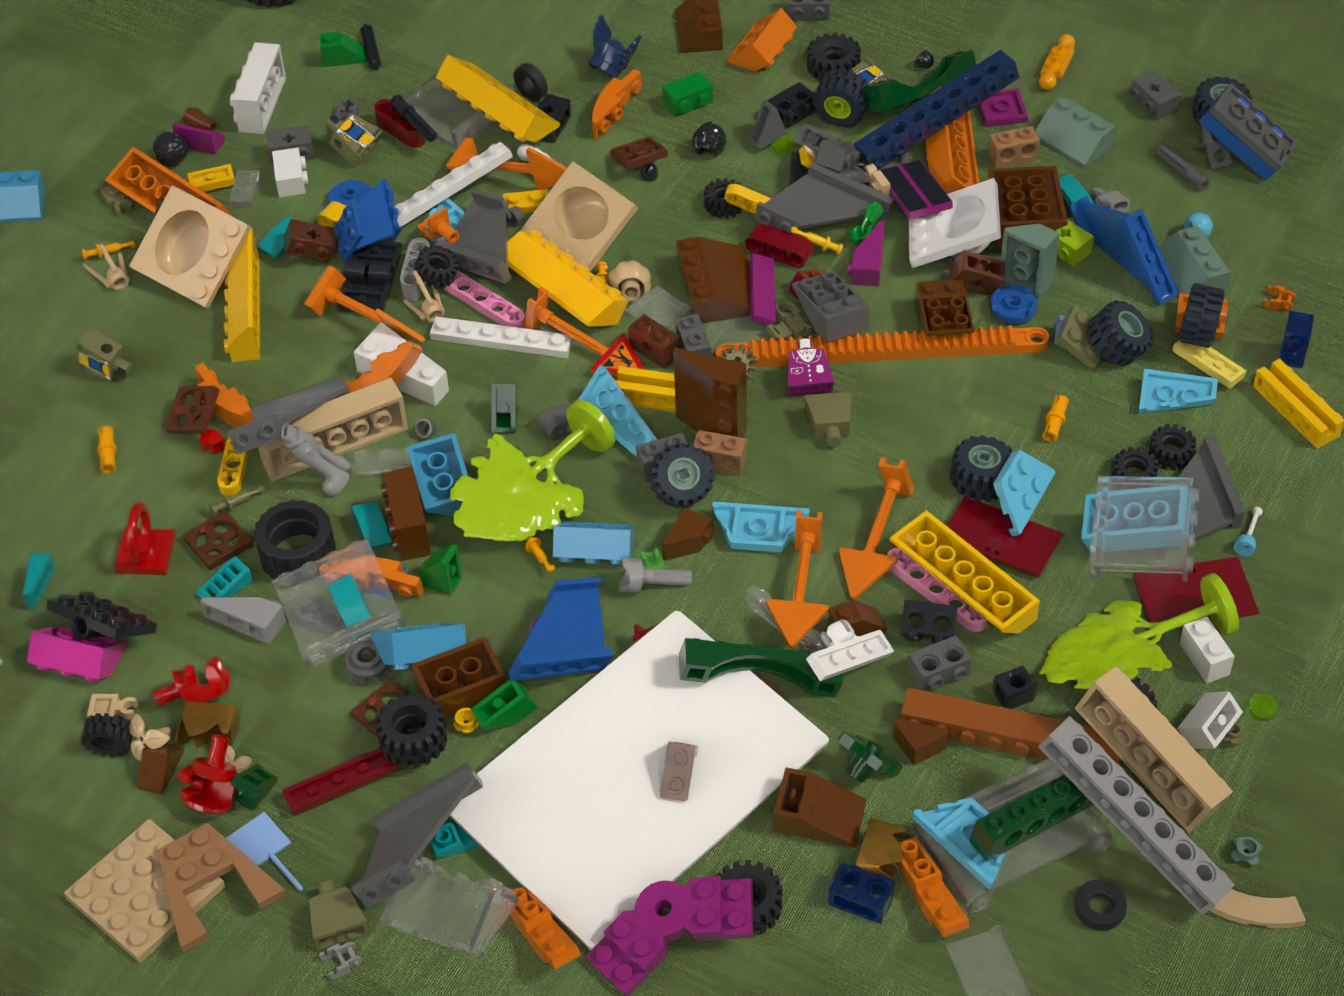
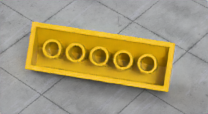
(495, 100)
(565, 279)
(243, 304)
(968, 573)

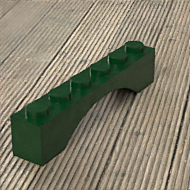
(888, 94)
(707, 659)

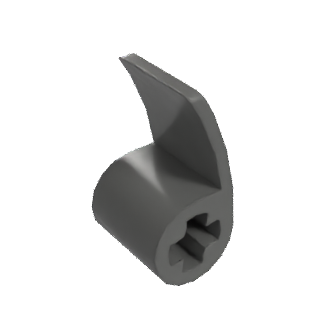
(553, 421)

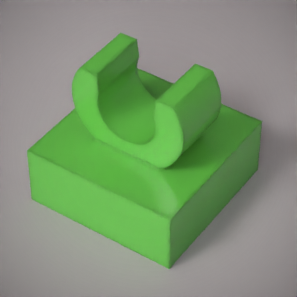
(651, 559)

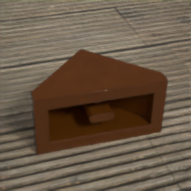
(919, 740)
(158, 767)

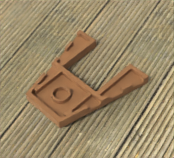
(196, 862)

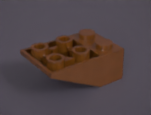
(943, 307)
(817, 809)

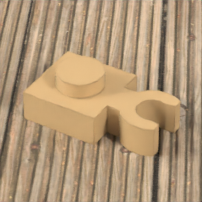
(877, 179)
(112, 704)

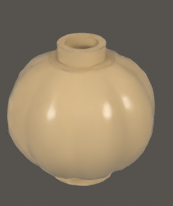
(633, 279)

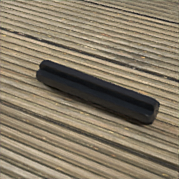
(370, 46)

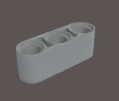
(409, 285)

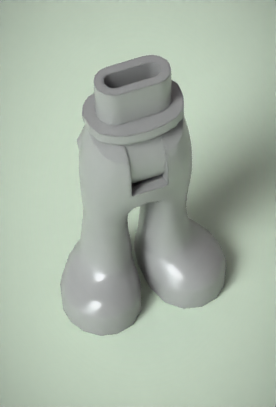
(318, 457)

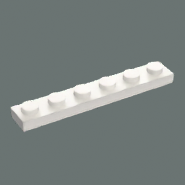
(452, 183)
(501, 337)

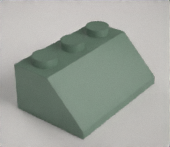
(1075, 132)
(1030, 257)
(1194, 260)

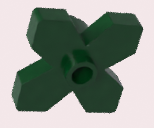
(867, 758)

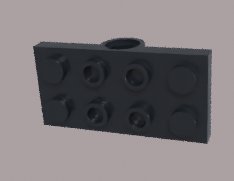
(371, 274)
(99, 617)

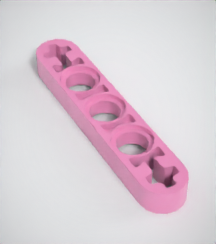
(485, 307)
(923, 586)

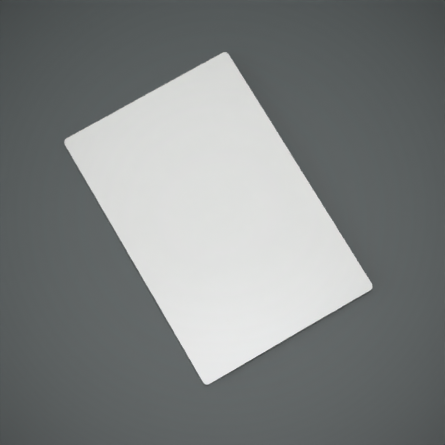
(580, 796)

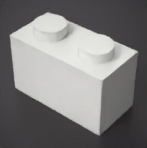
(289, 172)
(1206, 649)
(1210, 720)

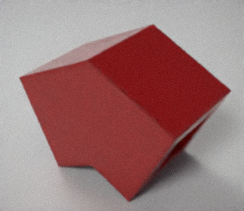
(212, 441)

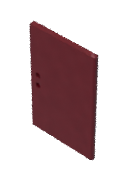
(989, 534)
(1168, 596)

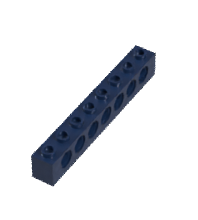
(937, 109)

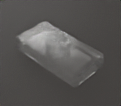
(244, 188)

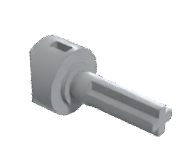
(636, 575)

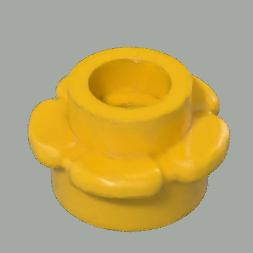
(462, 716)

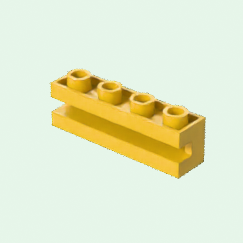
(648, 388)
(1298, 403)

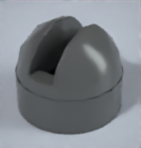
(517, 215)
(422, 427)

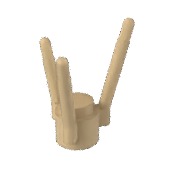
(116, 277)
(430, 307)

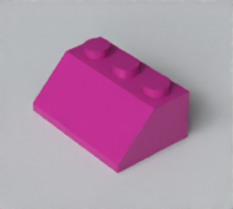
(61, 650)

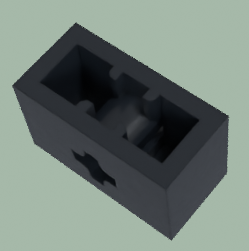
(558, 109)

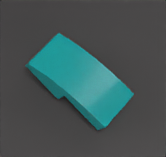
(1072, 189)
(273, 242)
(371, 524)
(349, 600)
(452, 841)

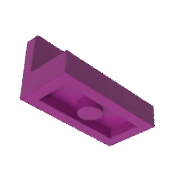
(200, 139)

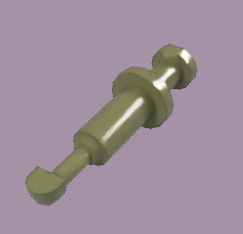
(229, 502)

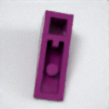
(868, 258)

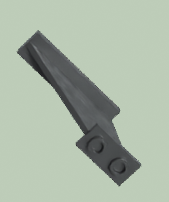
(819, 200)
(483, 237)
(274, 413)
(1218, 497)
(408, 830)

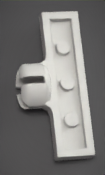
(847, 651)

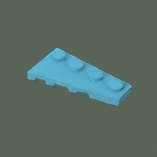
(612, 402)

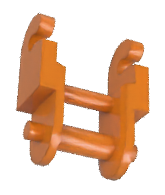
(1281, 293)

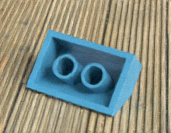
(21, 196)
(437, 469)
(593, 541)
(417, 643)

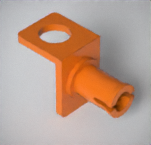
(439, 226)

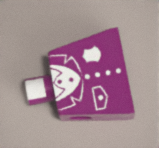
(808, 371)

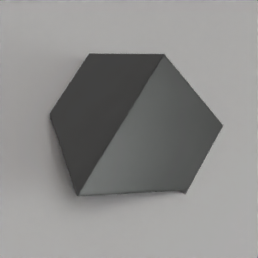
(767, 126)

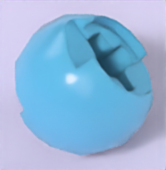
(1199, 219)

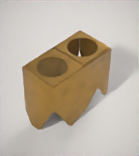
(203, 720)
(881, 848)

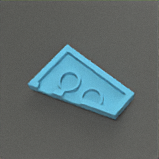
(1175, 391)

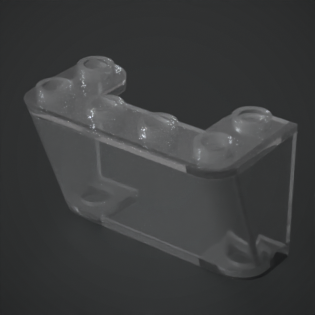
(450, 908)

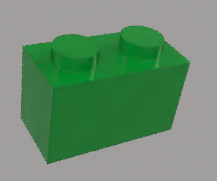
(687, 93)

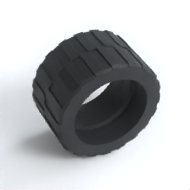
(289, 520)

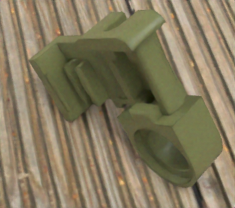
(789, 323)

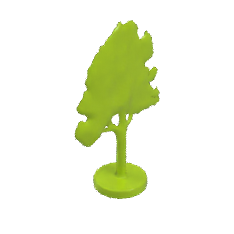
(509, 499)
(1109, 640)

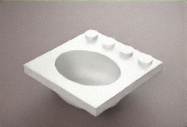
(966, 226)

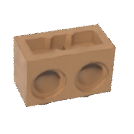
(1014, 147)
(726, 451)

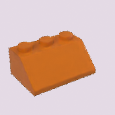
(763, 41)

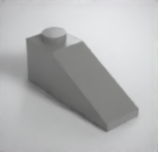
(248, 615)

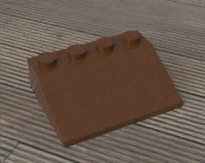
(1029, 197)
(714, 278)
(710, 393)

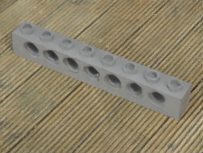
(1138, 828)

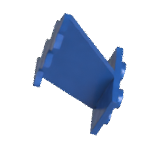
(368, 221)

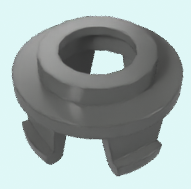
(362, 671)

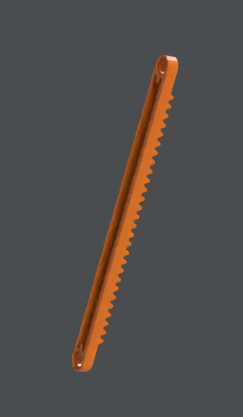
(900, 346)

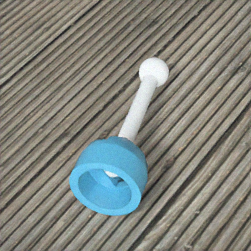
(1243, 540)

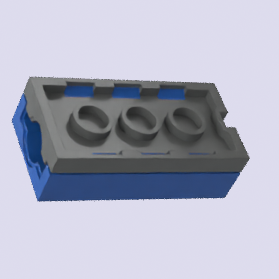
(1248, 132)

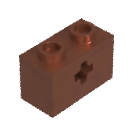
(309, 240)
(978, 272)
(653, 340)

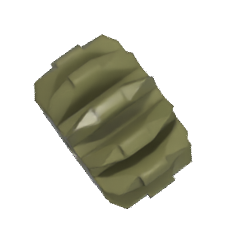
(745, 358)

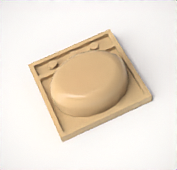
(581, 215)
(190, 246)

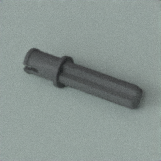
(1188, 171)

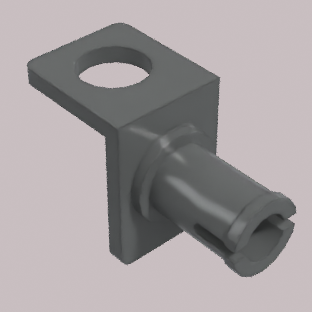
(1212, 144)

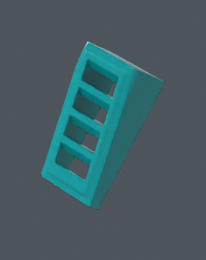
(227, 571)
(38, 575)

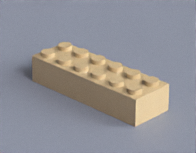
(342, 426)
(1153, 749)

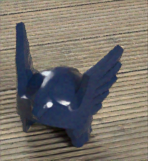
(610, 53)

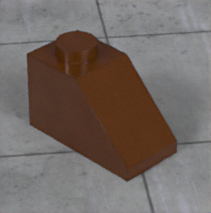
(687, 535)
(861, 617)

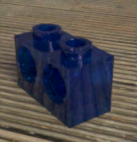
(1296, 339)
(858, 898)

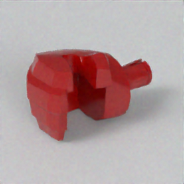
(190, 689)
(210, 780)

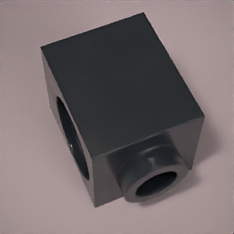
(1006, 690)

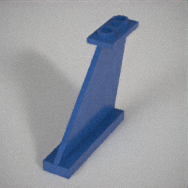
(1129, 243)
(566, 635)

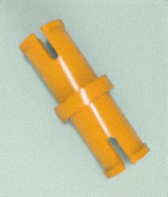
(1055, 418)
(107, 449)

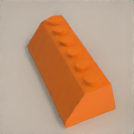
(953, 155)
(148, 180)

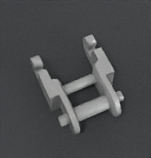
(338, 951)

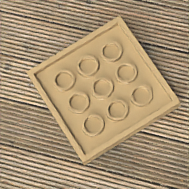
(129, 894)

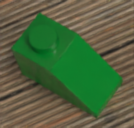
(340, 50)
(442, 570)
(505, 706)

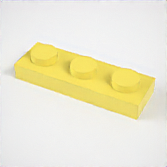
(1211, 363)

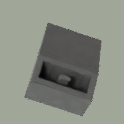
(832, 306)

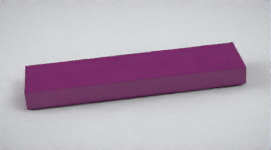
(762, 289)

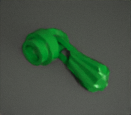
(860, 232)

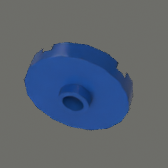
(348, 190)
(1013, 304)

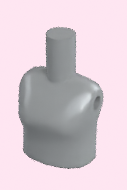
(1111, 199)

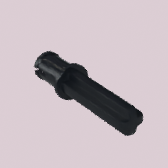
(408, 113)

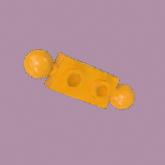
(1057, 62)

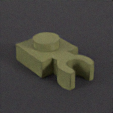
(116, 199)

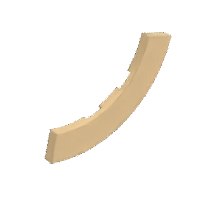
(1268, 912)

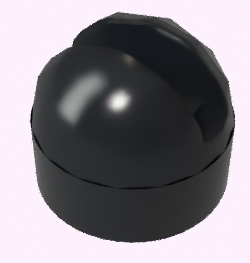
(925, 60)
(652, 173)

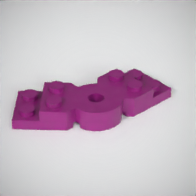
(639, 937)

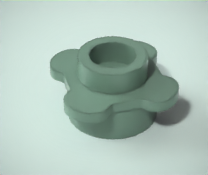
(1250, 845)

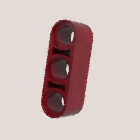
(390, 121)
(779, 245)

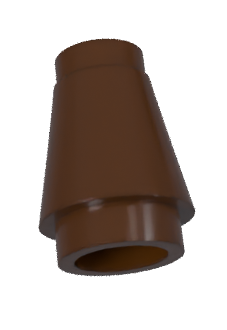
(196, 118)

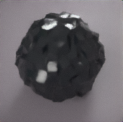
(709, 138)
(170, 148)

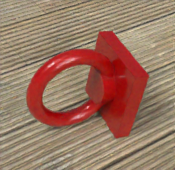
(144, 549)

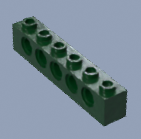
(1027, 817)

